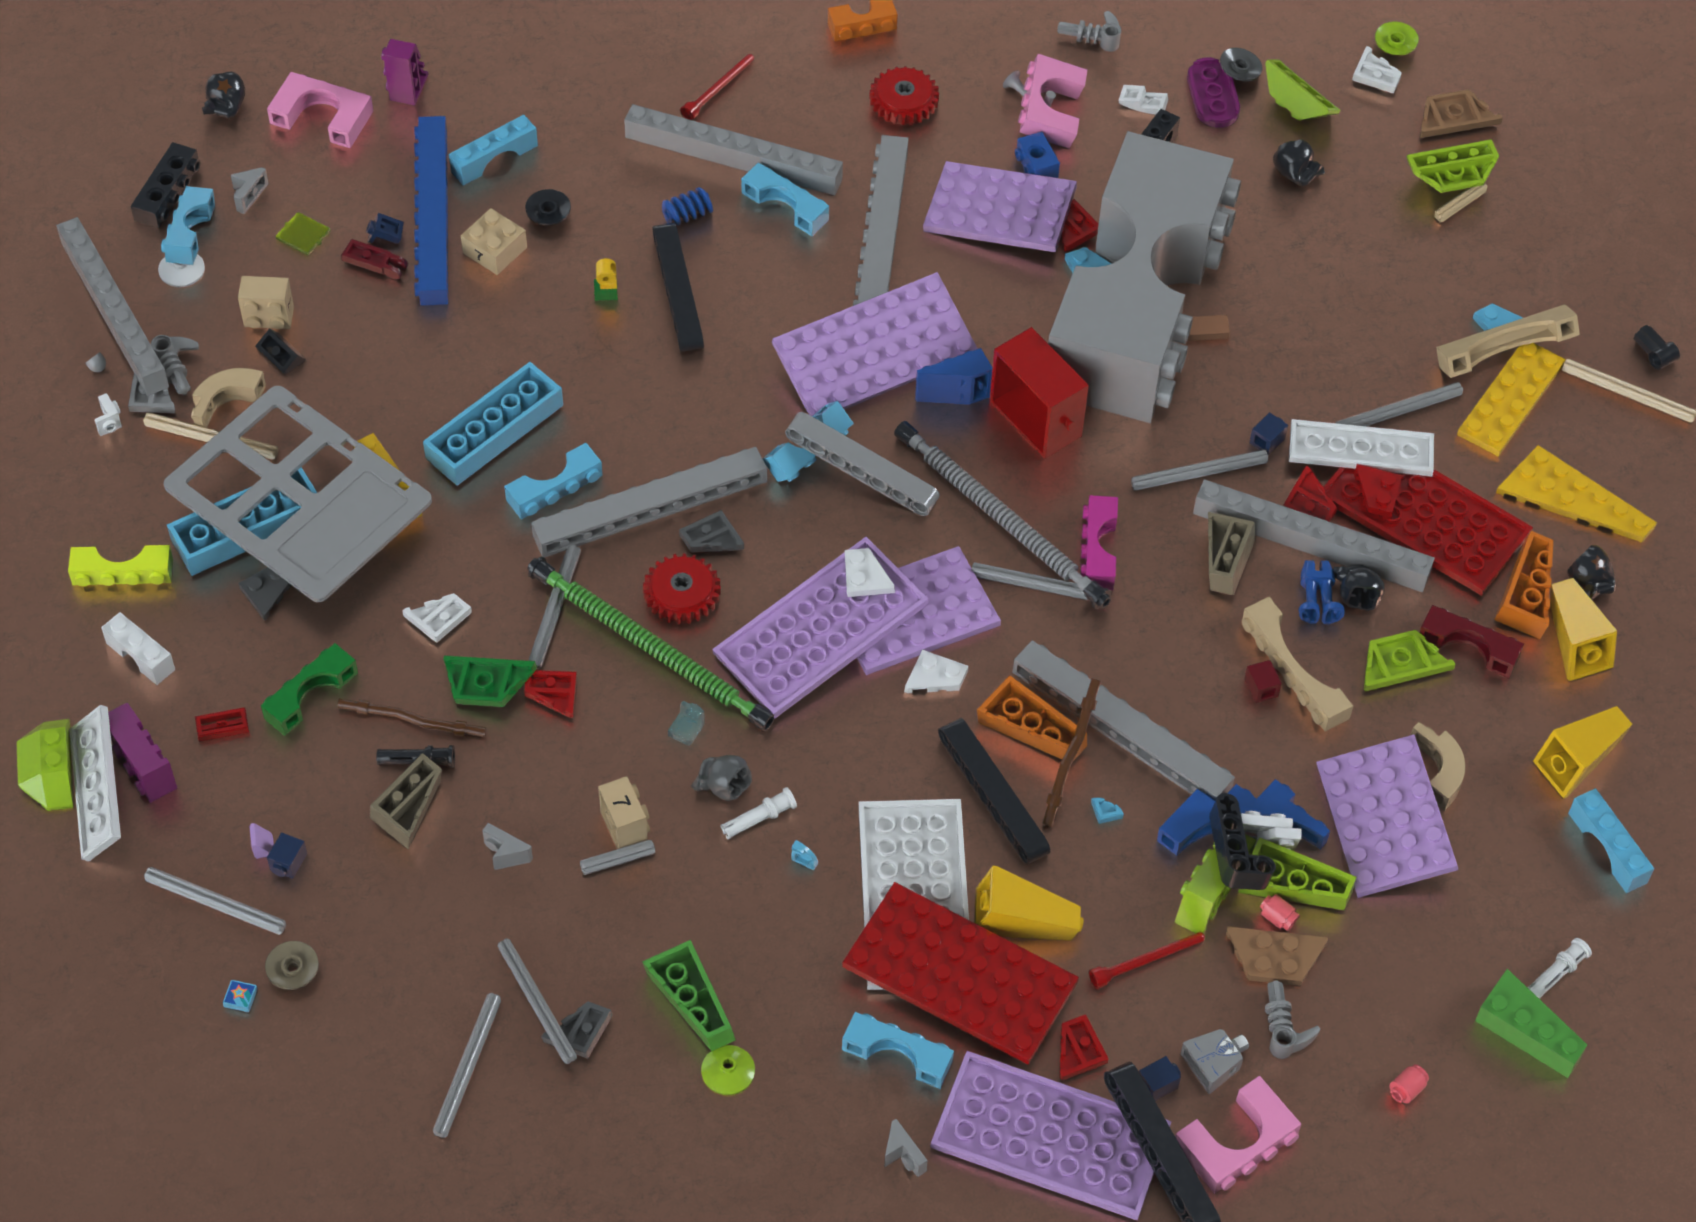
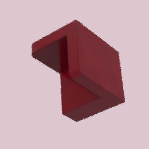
(1262, 681)

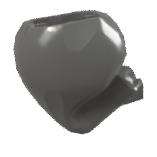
(724, 775)

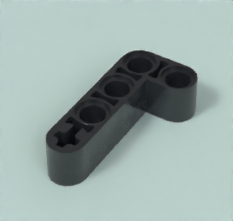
(1235, 864)

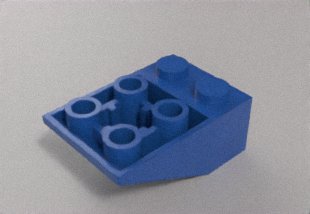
(955, 380)

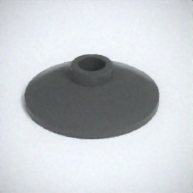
(1241, 64)

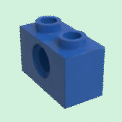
(1037, 156)

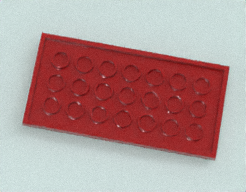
(1442, 520)
(961, 972)

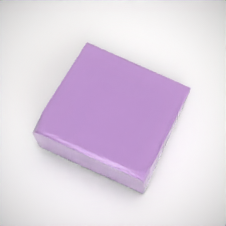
(260, 841)

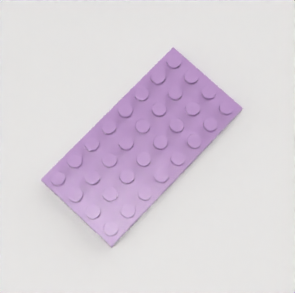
(873, 345)
(815, 633)
(1044, 1135)

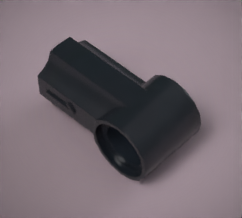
(1659, 352)

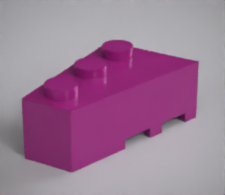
(403, 71)

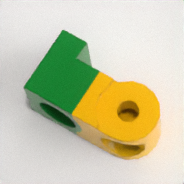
(606, 280)

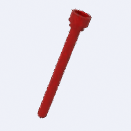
(691, 109)
(1101, 976)

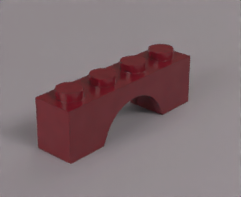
(1499, 651)

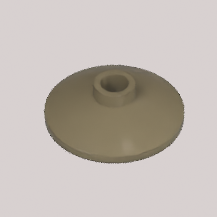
(291, 955)

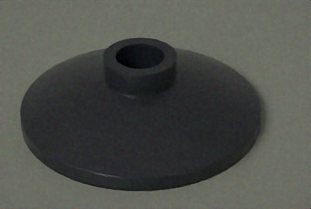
(548, 207)

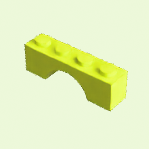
(151, 565)

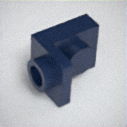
(385, 228)

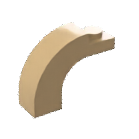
(223, 387)
(1449, 760)

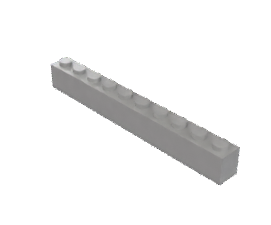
(732, 148)
(882, 219)
(112, 306)
(649, 501)
(1317, 535)
(1122, 723)

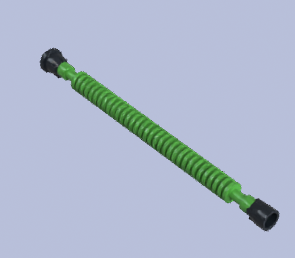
(650, 643)

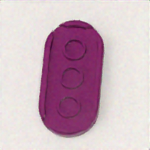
(1213, 93)

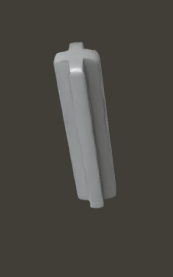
(617, 857)

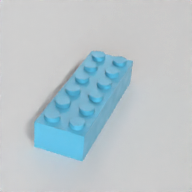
(493, 423)
(205, 546)

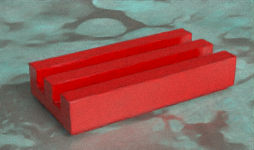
(222, 727)

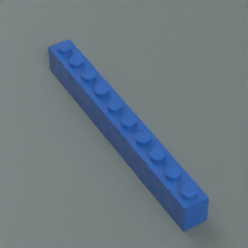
(432, 211)

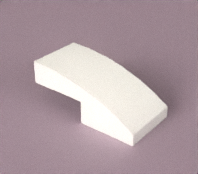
(1138, 99)

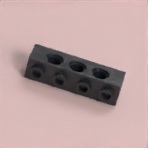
(1163, 126)
(165, 185)

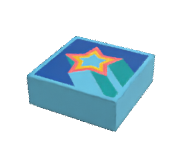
(240, 996)

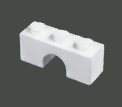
(129, 639)

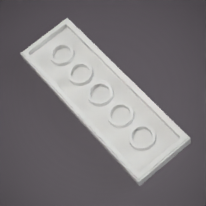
(1369, 446)
(94, 783)

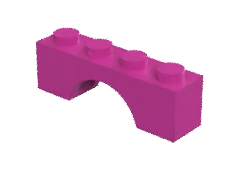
(1101, 519)

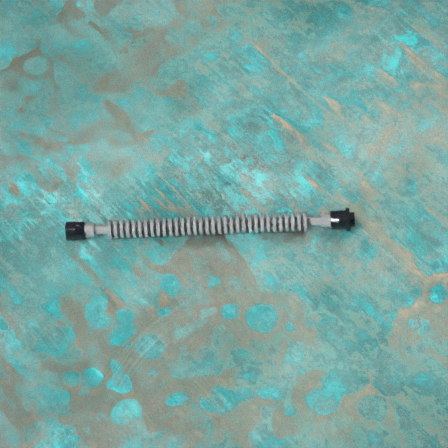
(1004, 516)

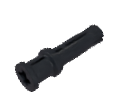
(439, 756)

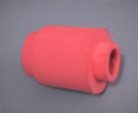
(1279, 912)
(1409, 1084)

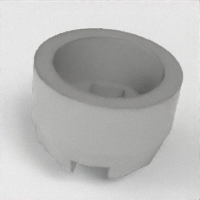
(96, 363)

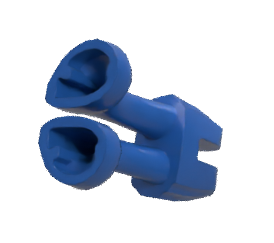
(1323, 580)

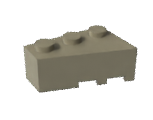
(1228, 550)
(406, 800)

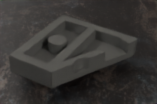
(711, 534)
(264, 590)
(584, 1028)

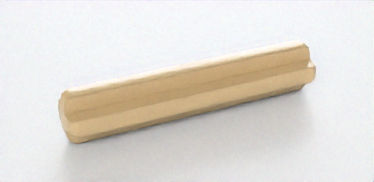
(1459, 202)

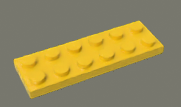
(1511, 398)

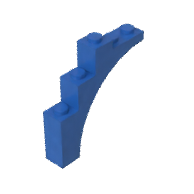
(1192, 818)

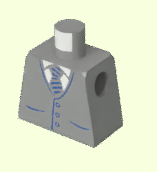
(1214, 1057)

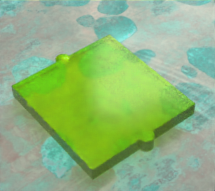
(303, 233)

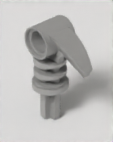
(1108, 34)
(166, 350)
(1281, 1024)

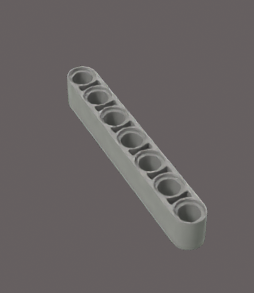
(862, 464)

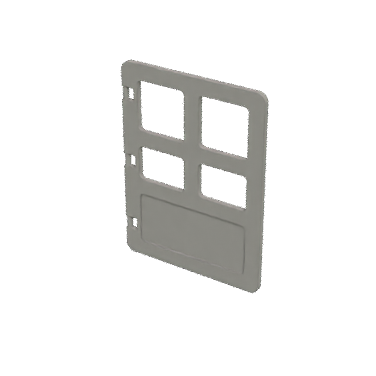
(333, 528)

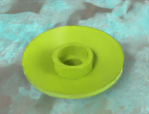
(1396, 38)
(730, 1080)

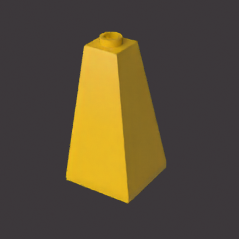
(1582, 631)
(1579, 747)
(1024, 910)

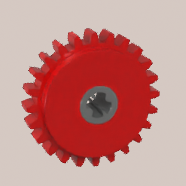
(904, 95)
(681, 588)

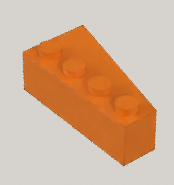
(1527, 592)
(1028, 718)

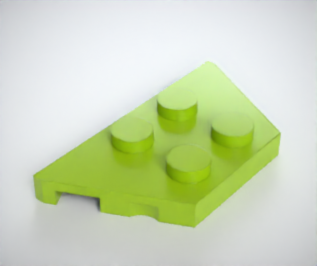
(1402, 659)

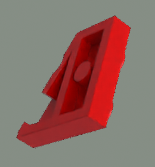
(1078, 227)
(1379, 489)
(1310, 497)
(553, 690)
(1079, 1048)

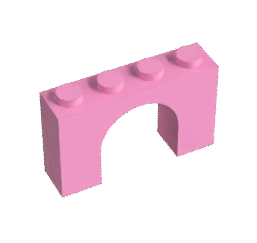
(302, 91)
(1037, 116)
(1221, 1165)

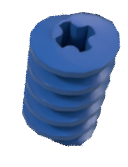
(686, 205)

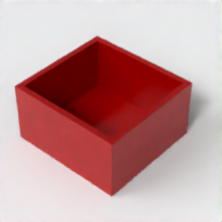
(1038, 392)

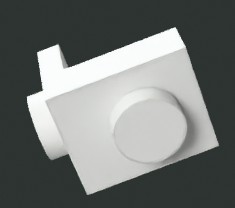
(110, 420)

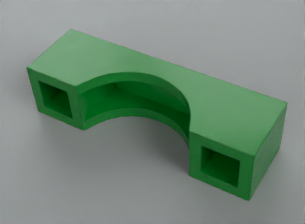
(331, 668)

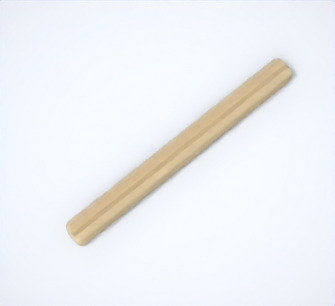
(1629, 390)
(203, 433)

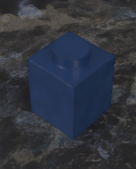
(1268, 433)
(286, 855)
(1161, 1077)

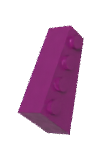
(141, 756)

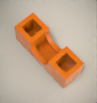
(847, 24)

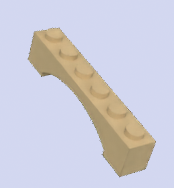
(1550, 325)
(1327, 705)

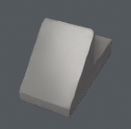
(248, 187)
(508, 849)
(902, 1146)

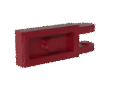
(374, 259)

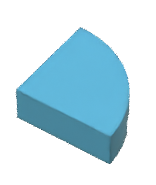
(1106, 811)
(803, 855)

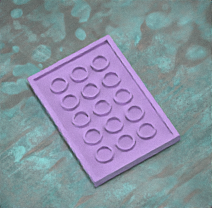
(1000, 206)
(954, 611)
(1386, 816)

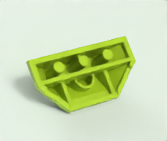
(1296, 94)
(1455, 166)
(46, 765)

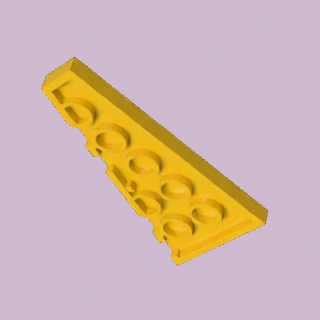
(1569, 493)

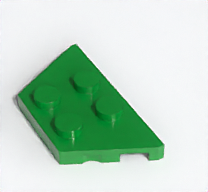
(486, 679)

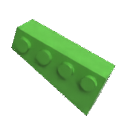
(688, 988)
(1530, 1025)

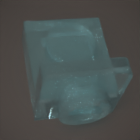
(687, 723)

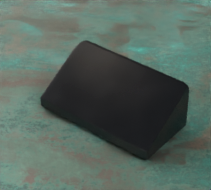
(279, 351)

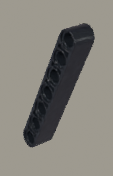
(678, 287)
(994, 791)
(1159, 1145)

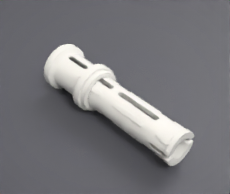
(769, 808)
(1565, 963)

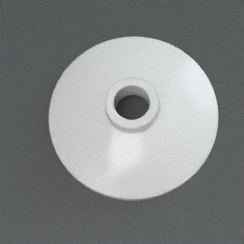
(181, 274)

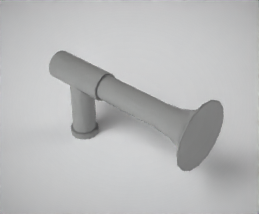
(1014, 82)

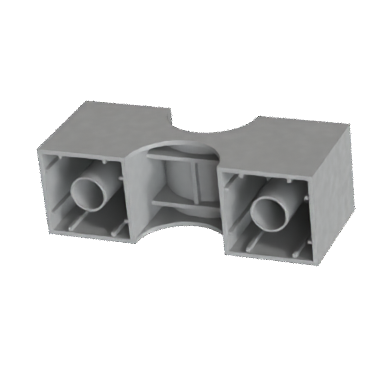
(1156, 231)

